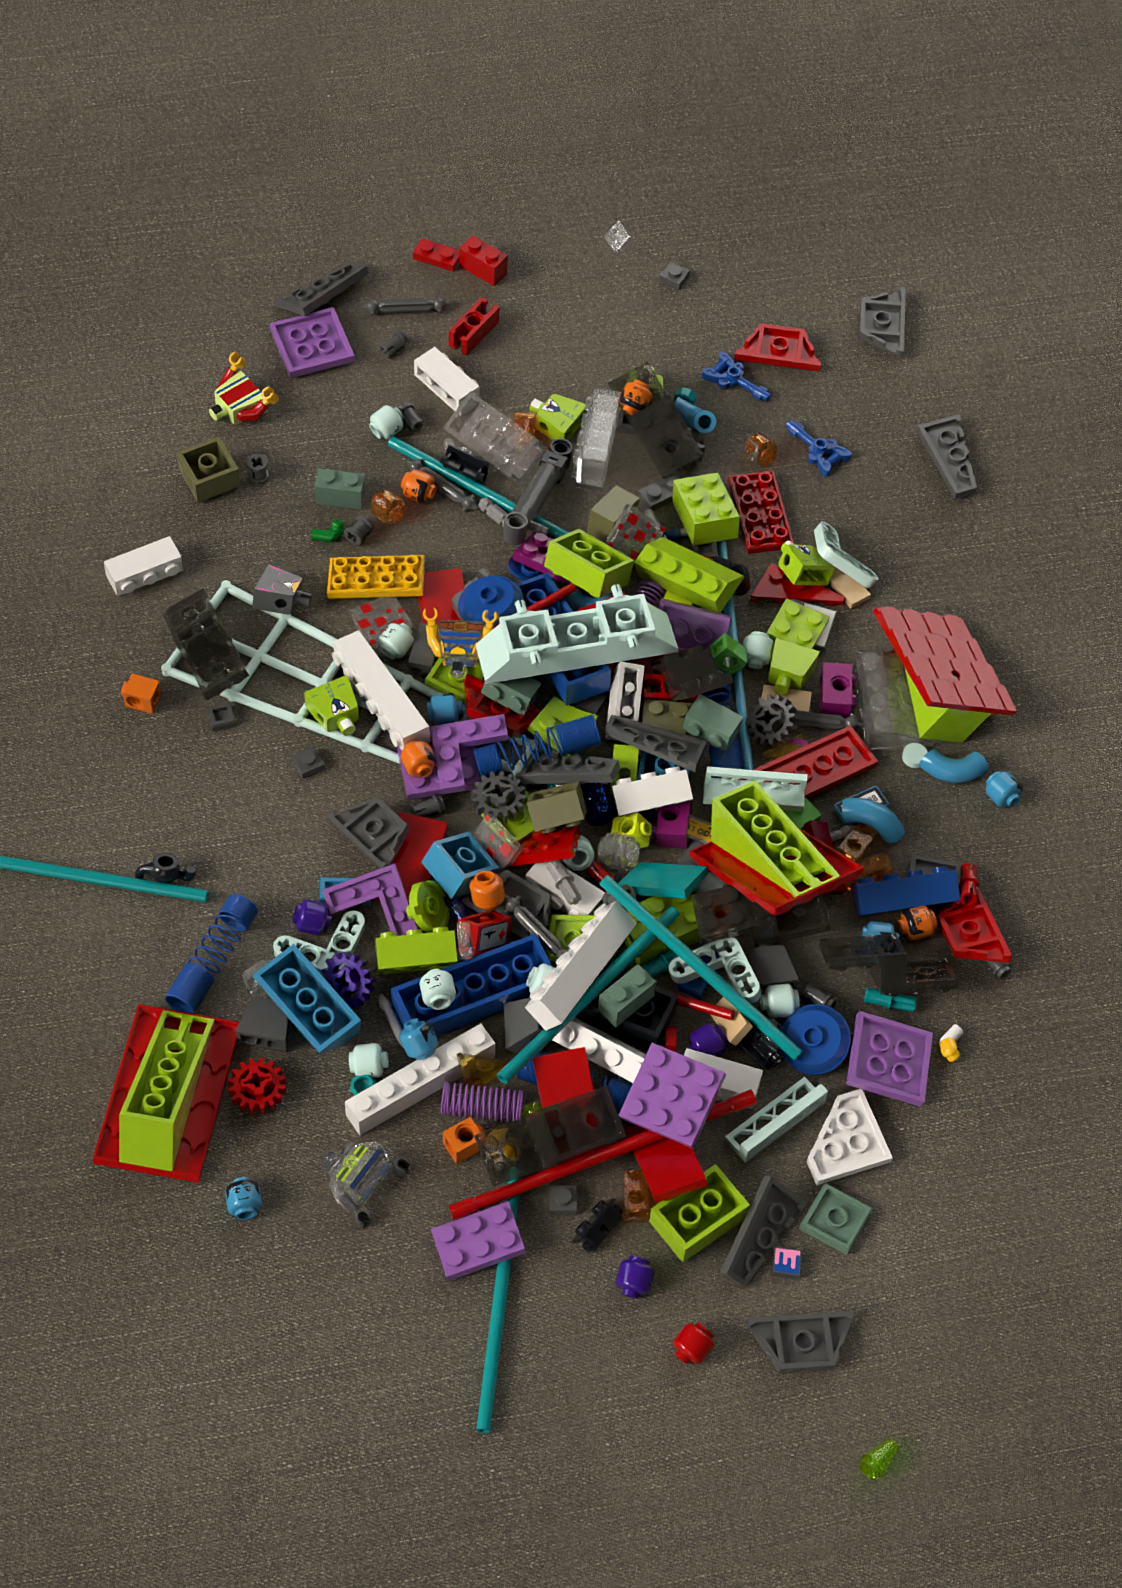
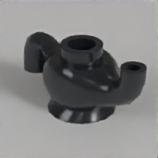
(165, 869)

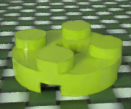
(428, 906)

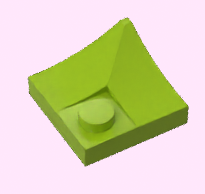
(554, 714)

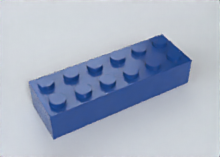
(570, 684)
(480, 986)

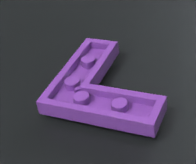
(453, 736)
(380, 884)

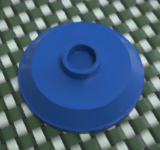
(489, 594)
(821, 1036)

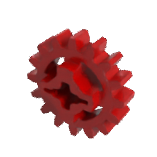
(269, 1081)

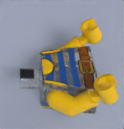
(457, 640)

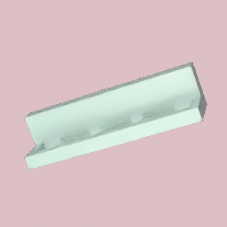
(785, 795)
(780, 1123)

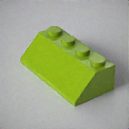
(687, 574)

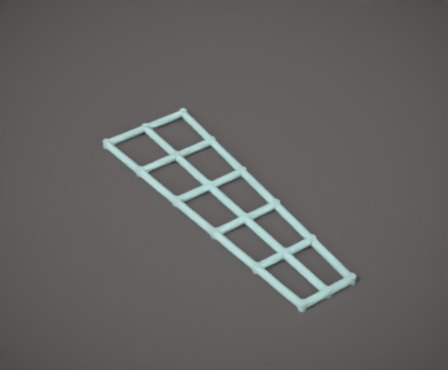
(299, 719)

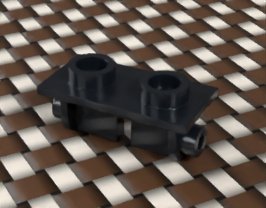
(472, 466)
(760, 1049)
(603, 1215)

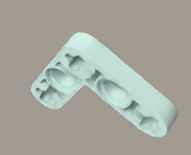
(829, 548)
(323, 954)
(726, 960)

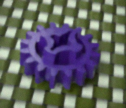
(350, 978)

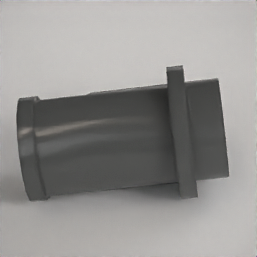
(393, 344)
(411, 416)
(430, 806)
(1000, 969)
(817, 996)

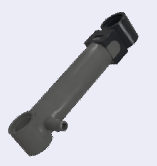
(550, 471)

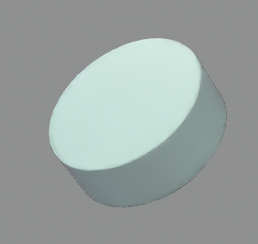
(913, 754)

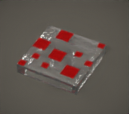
(633, 532)
(376, 616)
(497, 842)

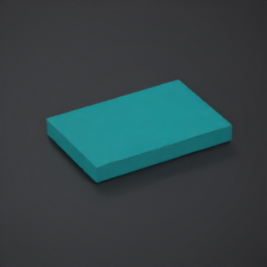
(664, 879)

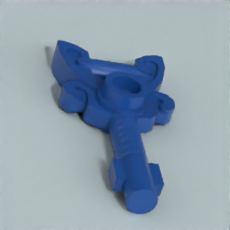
(733, 377)
(820, 448)

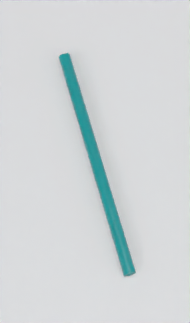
(467, 483)
(104, 879)
(701, 967)
(594, 989)
(495, 1336)

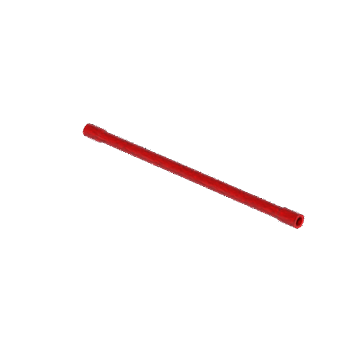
(473, 1204)

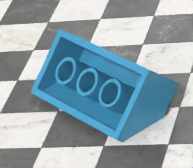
(308, 1000)

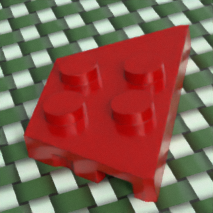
(779, 347)
(481, 706)
(549, 846)
(973, 932)

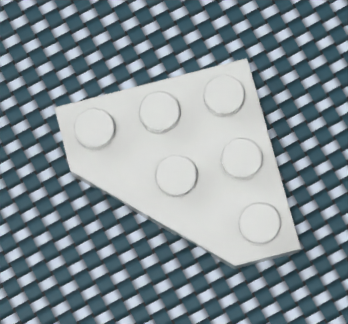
(848, 1140)

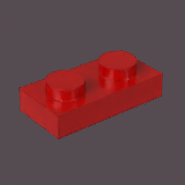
(436, 254)

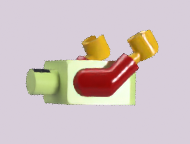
(239, 397)

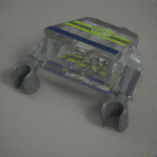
(358, 1172)

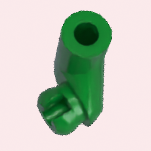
(330, 534)

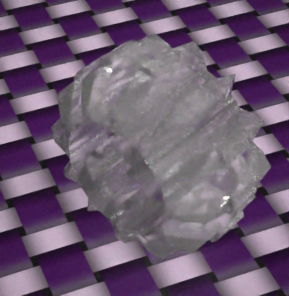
(618, 851)

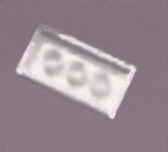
(495, 438)
(596, 439)

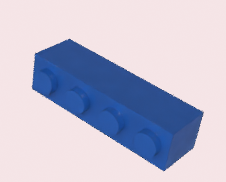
(905, 892)

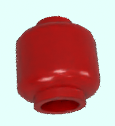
(693, 1343)

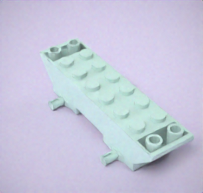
(545, 644)

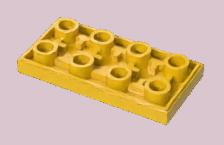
(376, 576)

